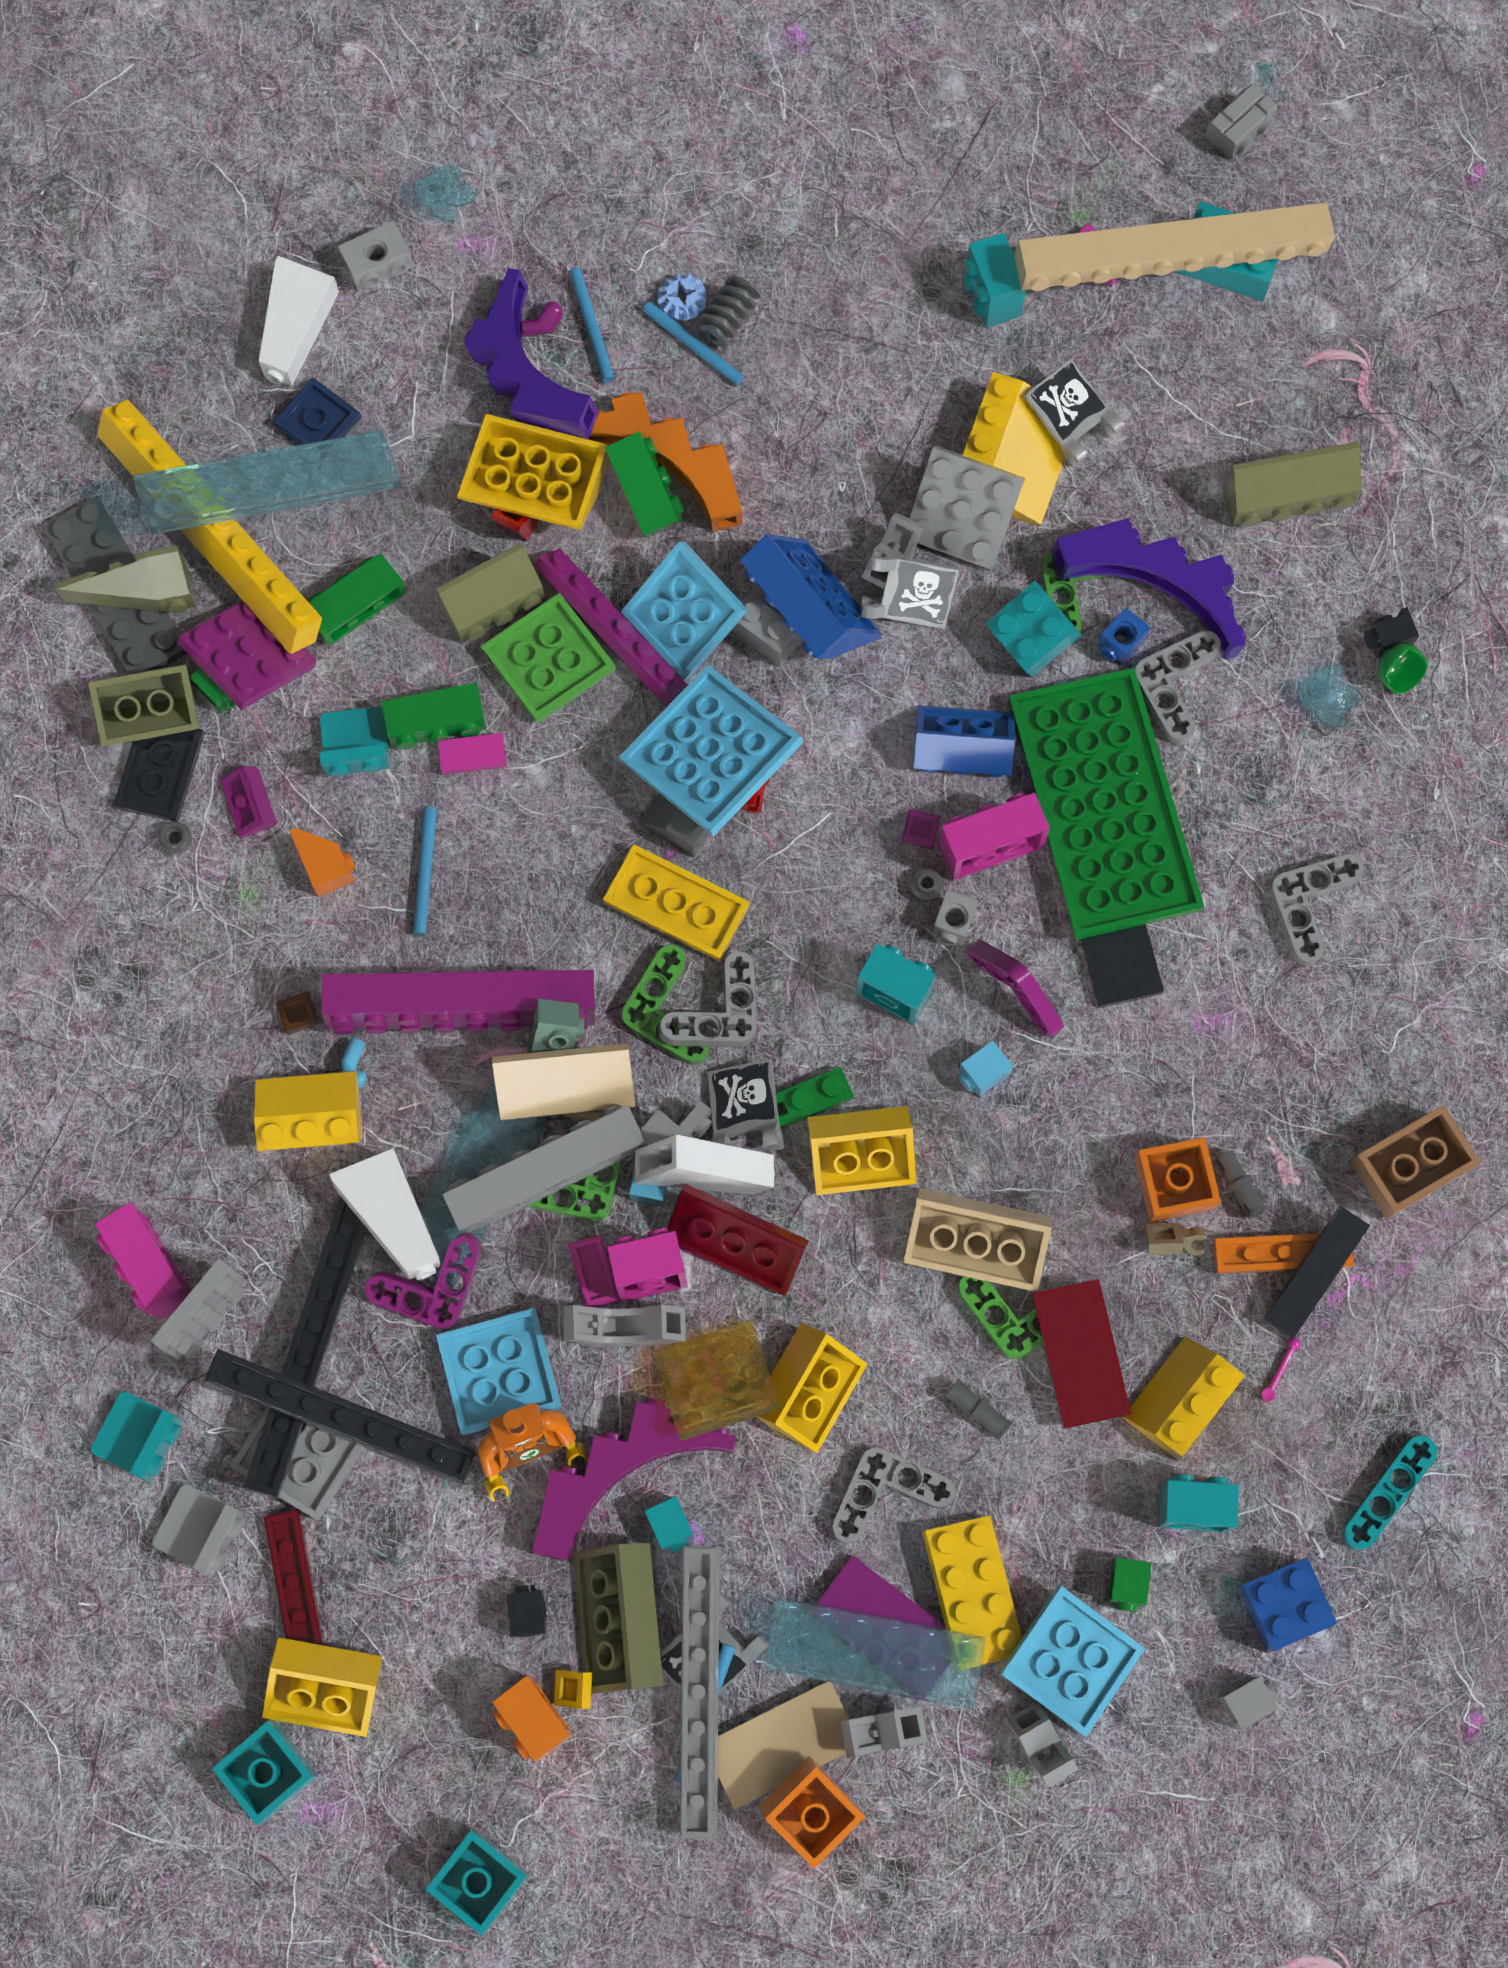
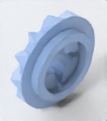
(673, 306)

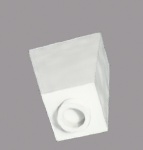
(294, 317)
(704, 1166)
(387, 1208)

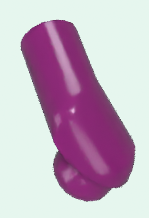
(546, 321)

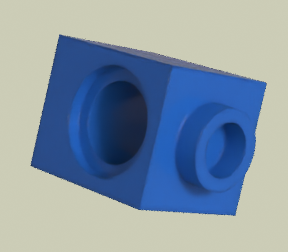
(1128, 625)

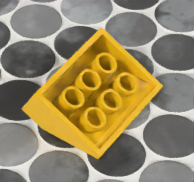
(1016, 441)
(534, 472)

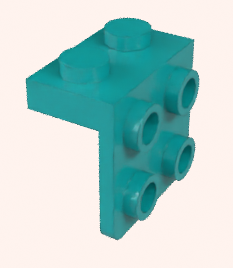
(354, 742)
(136, 1436)

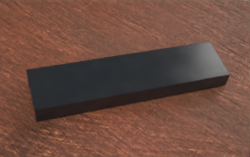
(1316, 1271)

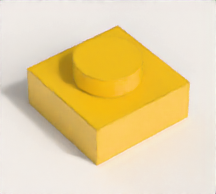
(573, 1688)

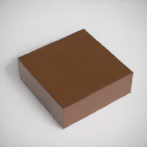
(297, 1013)

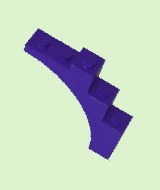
(511, 374)
(1117, 552)

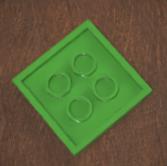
(548, 658)

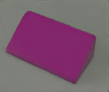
(248, 801)

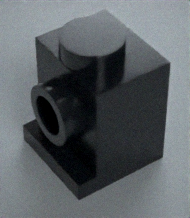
(1391, 631)

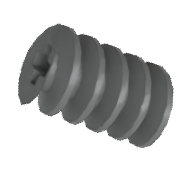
(727, 309)

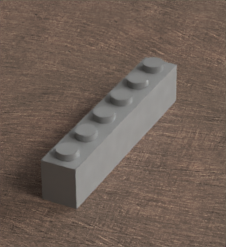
(545, 1169)

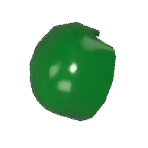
(1402, 667)

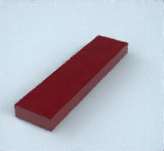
(293, 1577)

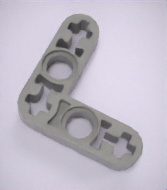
(1163, 683)
(1299, 901)
(732, 1014)
(888, 1478)

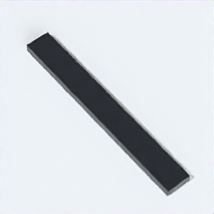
(339, 1416)

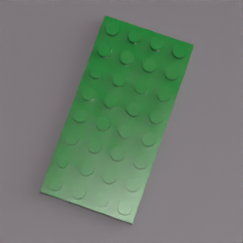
(1105, 804)

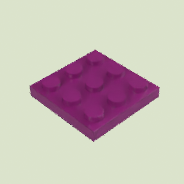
(243, 655)

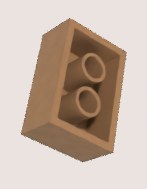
(1415, 1162)

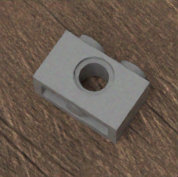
(383, 242)

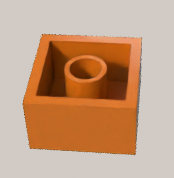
(1177, 1180)
(531, 1719)
(811, 1812)

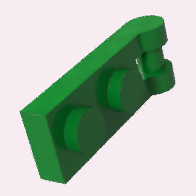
(814, 1097)

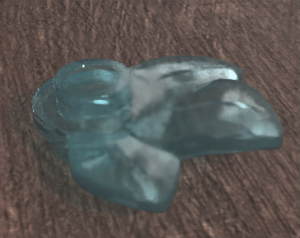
(448, 193)
(1333, 696)

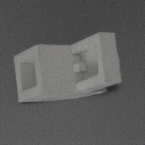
(898, 540)
(662, 1127)
(883, 1732)
(1042, 1745)

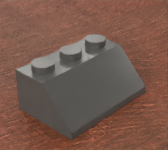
(674, 826)

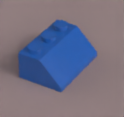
(964, 741)

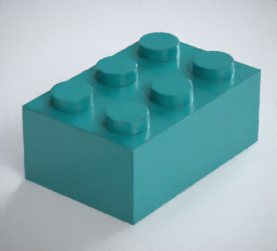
(1241, 278)

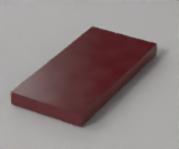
(736, 1239)
(1081, 1354)

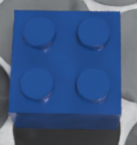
(1287, 1605)

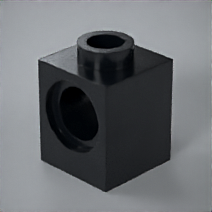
(527, 1612)

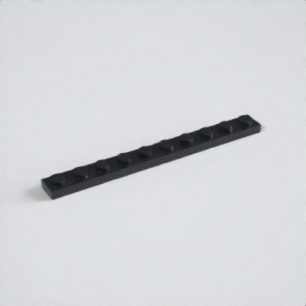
(308, 1347)

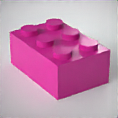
(993, 835)
(142, 1261)
(647, 1265)

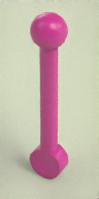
(1268, 1393)

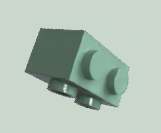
(555, 1026)

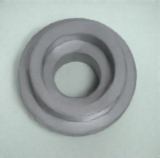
(171, 830)
(926, 894)

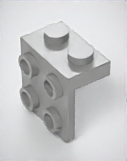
(199, 1530)

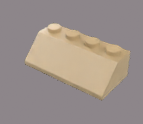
(978, 1240)

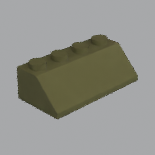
(1293, 484)
(618, 1617)

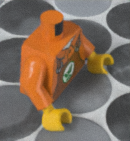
(522, 1437)

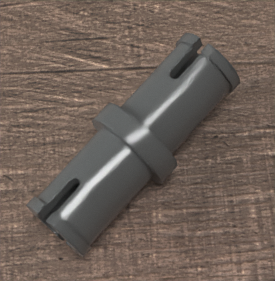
(1240, 1184)
(978, 1409)

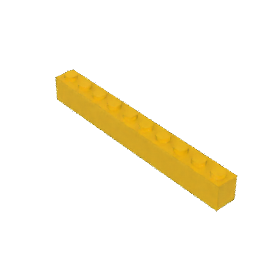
(221, 543)

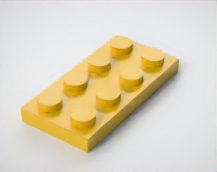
(676, 902)
(973, 1585)

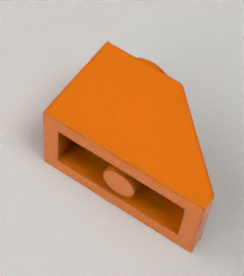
(323, 861)

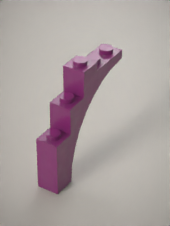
(573, 1496)

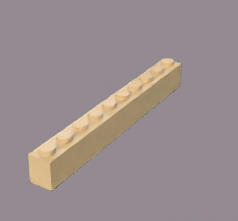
(1174, 246)

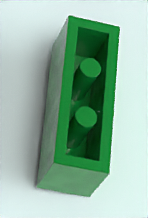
(645, 483)
(356, 598)
(434, 716)

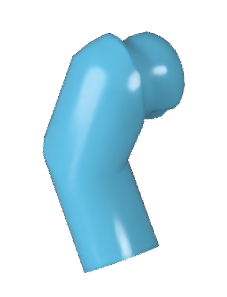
(351, 1057)

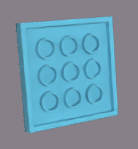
(711, 750)

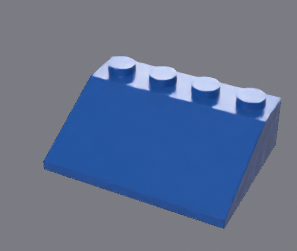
(808, 596)

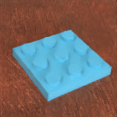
(684, 610)
(497, 1369)
(1071, 1660)

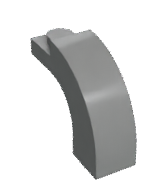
(624, 1327)

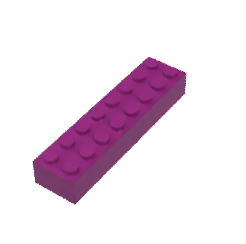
(449, 999)

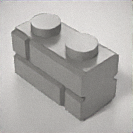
(1242, 121)

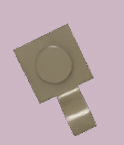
(1170, 1239)

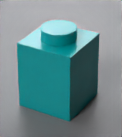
(670, 1525)

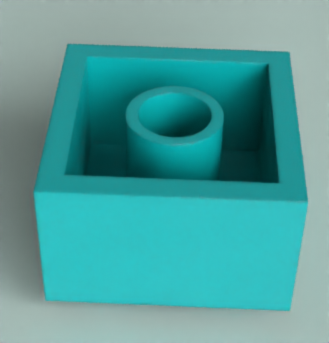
(993, 280)
(1033, 629)
(896, 982)
(1198, 1505)
(265, 1772)
(477, 1882)

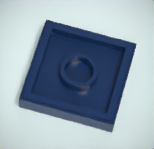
(316, 415)

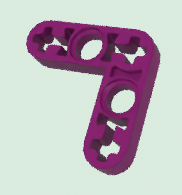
(1021, 981)
(431, 1297)

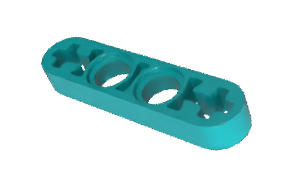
(1386, 1490)

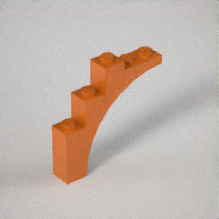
(700, 471)

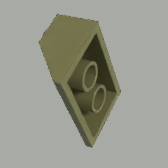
(490, 594)
(144, 705)

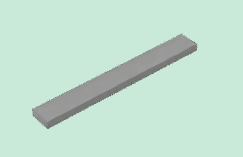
(699, 1693)

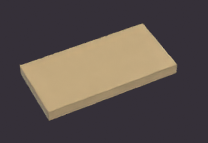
(563, 1081)
(774, 1744)

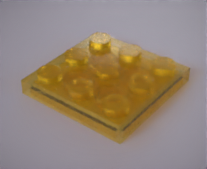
(716, 1380)

